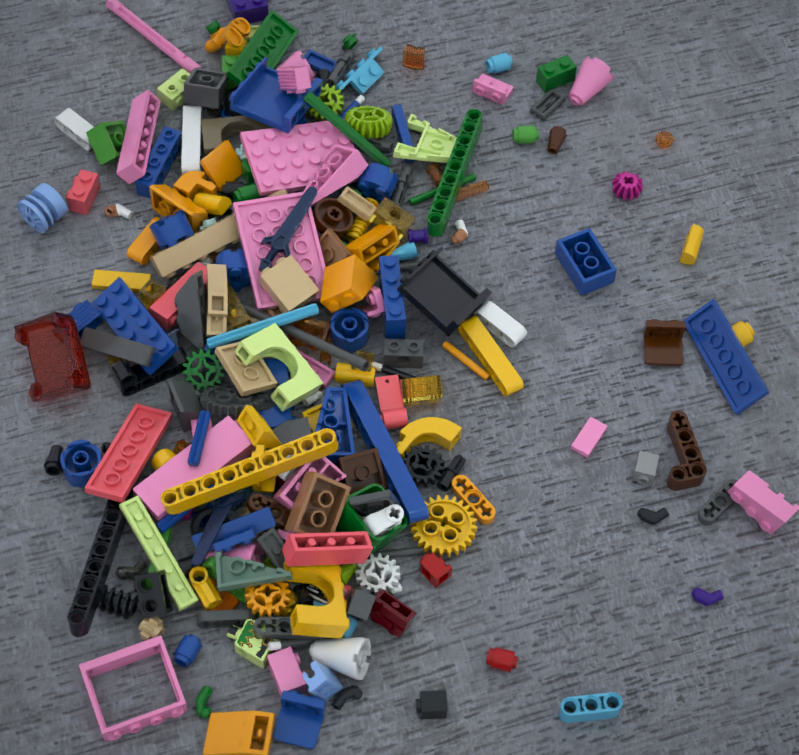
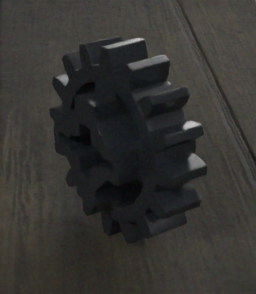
(423, 464)

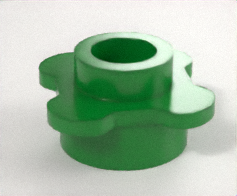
(349, 41)

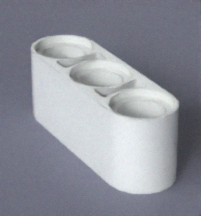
(74, 127)
(500, 324)

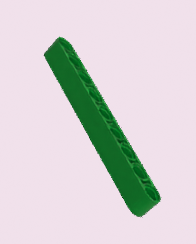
(454, 173)

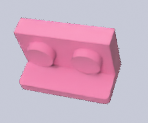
(492, 89)
(375, 304)

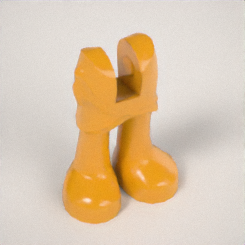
(231, 33)

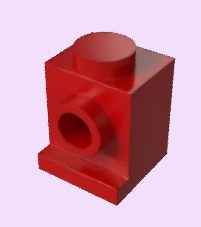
(434, 569)

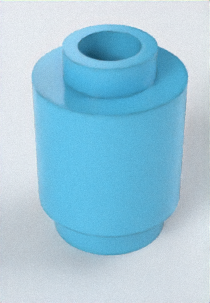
(499, 63)

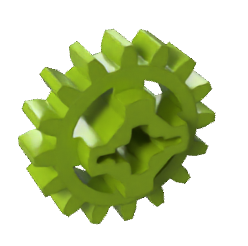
(326, 96)

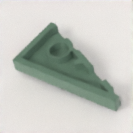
(240, 573)

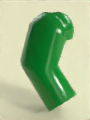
(203, 696)

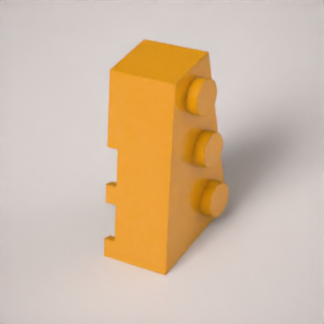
(375, 243)

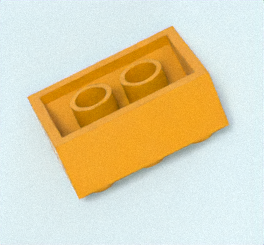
(169, 200)

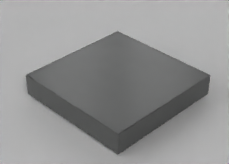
(372, 502)

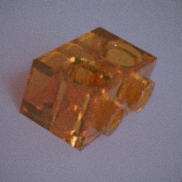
(312, 326)

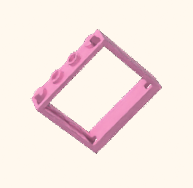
(124, 657)

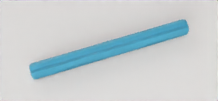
(251, 329)

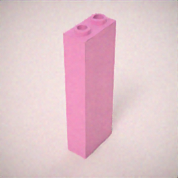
(223, 446)

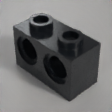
(158, 593)

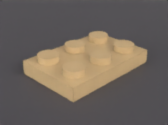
(248, 378)

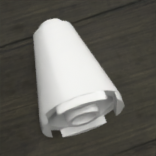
(343, 655)

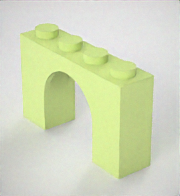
(274, 343)

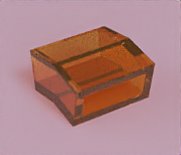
(413, 57)

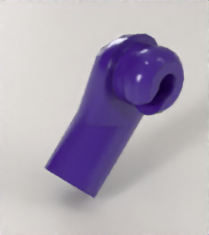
(706, 598)

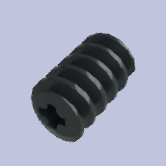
(117, 603)

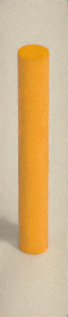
(466, 360)

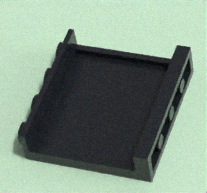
(441, 293)

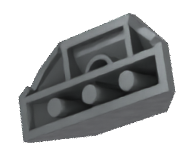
(192, 310)

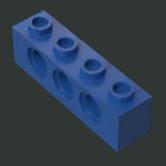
(160, 160)

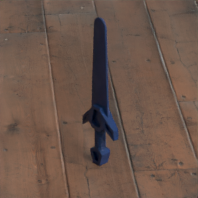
(280, 241)
(214, 524)

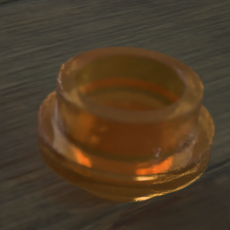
(664, 139)

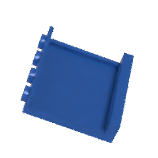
(264, 101)

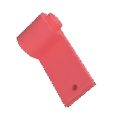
(390, 402)

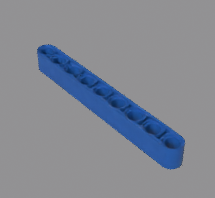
(377, 436)

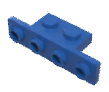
(240, 530)

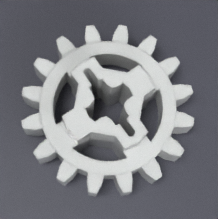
(385, 569)

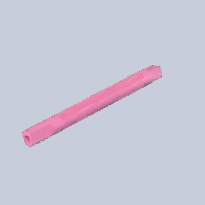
(154, 37)

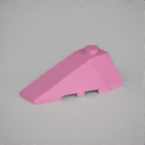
(339, 168)

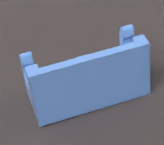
(324, 682)

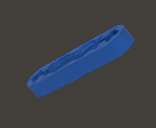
(401, 127)

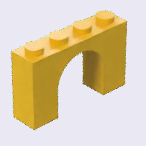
(324, 620)

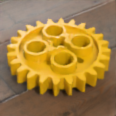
(437, 541)

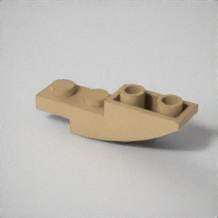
(216, 299)

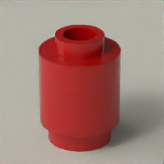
(502, 659)

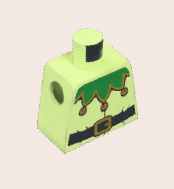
(249, 645)

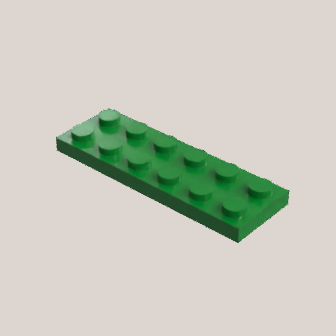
(268, 41)

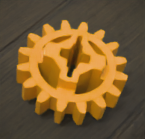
(267, 605)

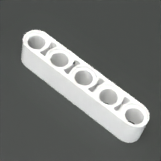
(191, 138)

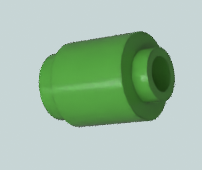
(525, 134)

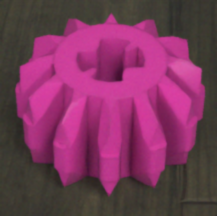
(627, 185)

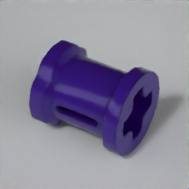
(418, 236)

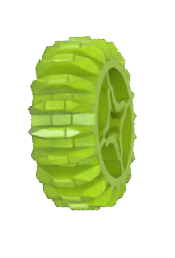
(369, 121)

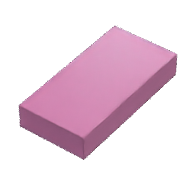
(589, 437)

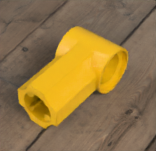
(205, 589)

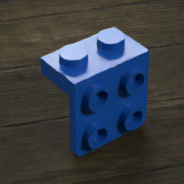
(299, 719)

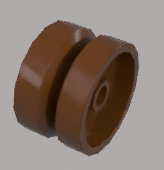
(332, 215)

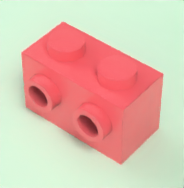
(83, 192)

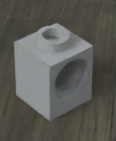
(645, 468)

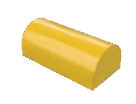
(212, 203)
(692, 245)
(345, 374)

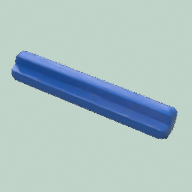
(199, 438)

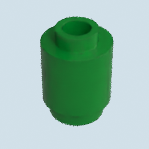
(246, 192)

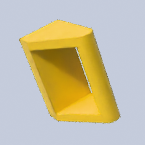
(257, 428)

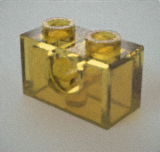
(387, 211)

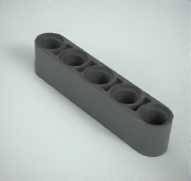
(117, 346)

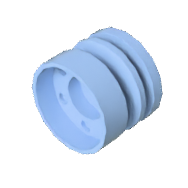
(42, 207)

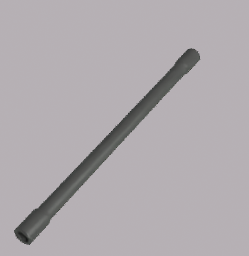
(353, 359)

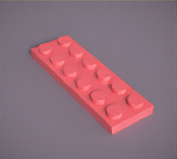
(128, 453)

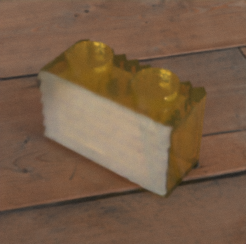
(421, 389)

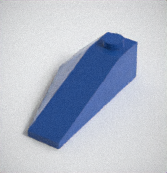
(336, 416)

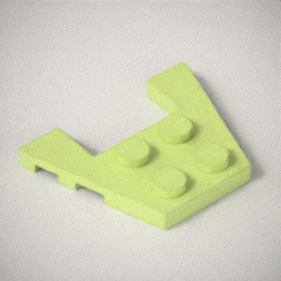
(432, 146)

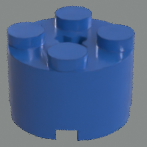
(377, 182)
(171, 229)
(236, 268)
(349, 329)
(80, 462)

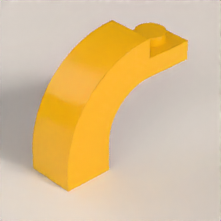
(428, 430)

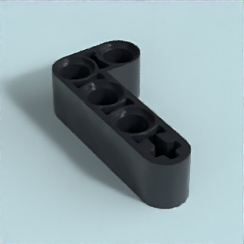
(135, 379)

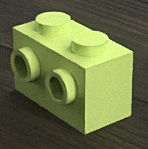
(172, 91)

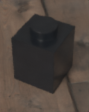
(432, 704)

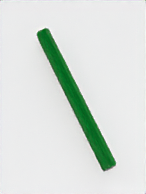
(346, 129)

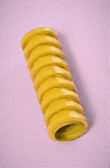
(359, 225)

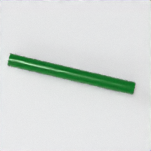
(429, 194)

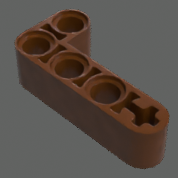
(683, 449)

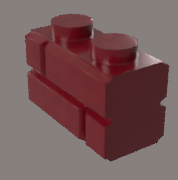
(391, 613)

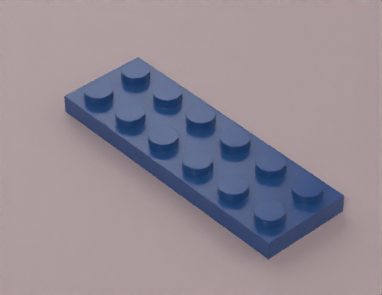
(134, 322)
(726, 357)

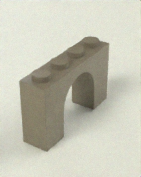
(219, 129)

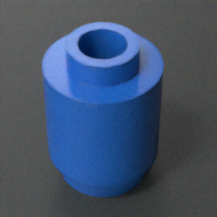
(187, 650)

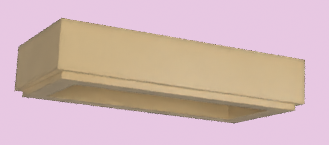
(357, 203)

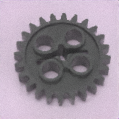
(228, 401)

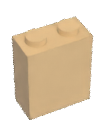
(288, 284)

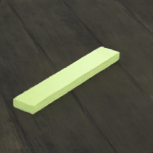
(158, 552)

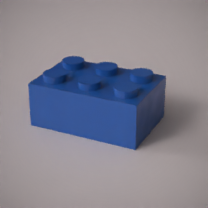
(585, 261)

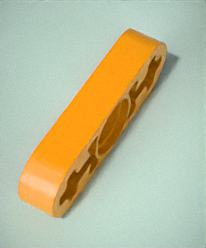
(472, 490)

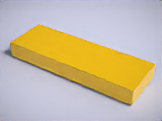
(103, 279)

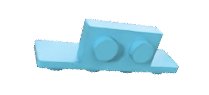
(365, 75)

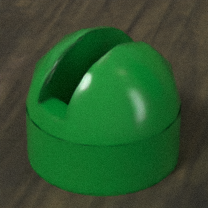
(213, 27)

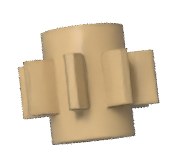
(151, 628)

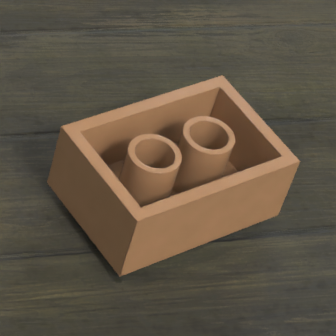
(317, 505)

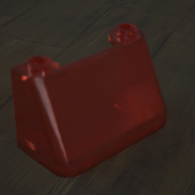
(54, 356)

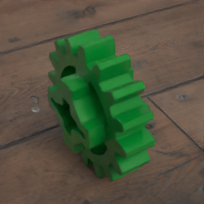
(194, 370)

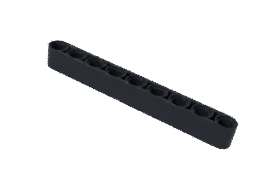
(97, 568)

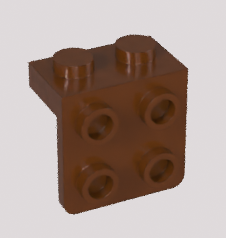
(663, 342)

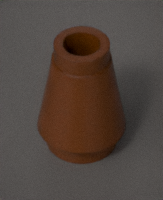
(556, 138)

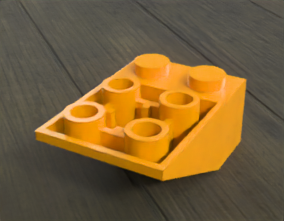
(239, 733)

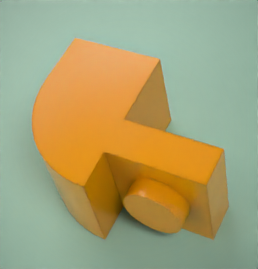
(194, 183)

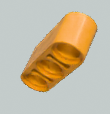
(143, 245)

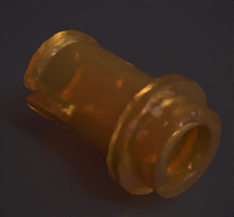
(435, 173)

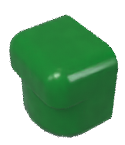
(352, 522)

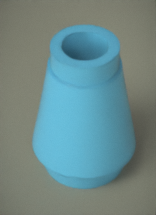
(406, 251)

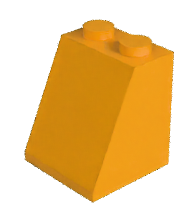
(346, 283)

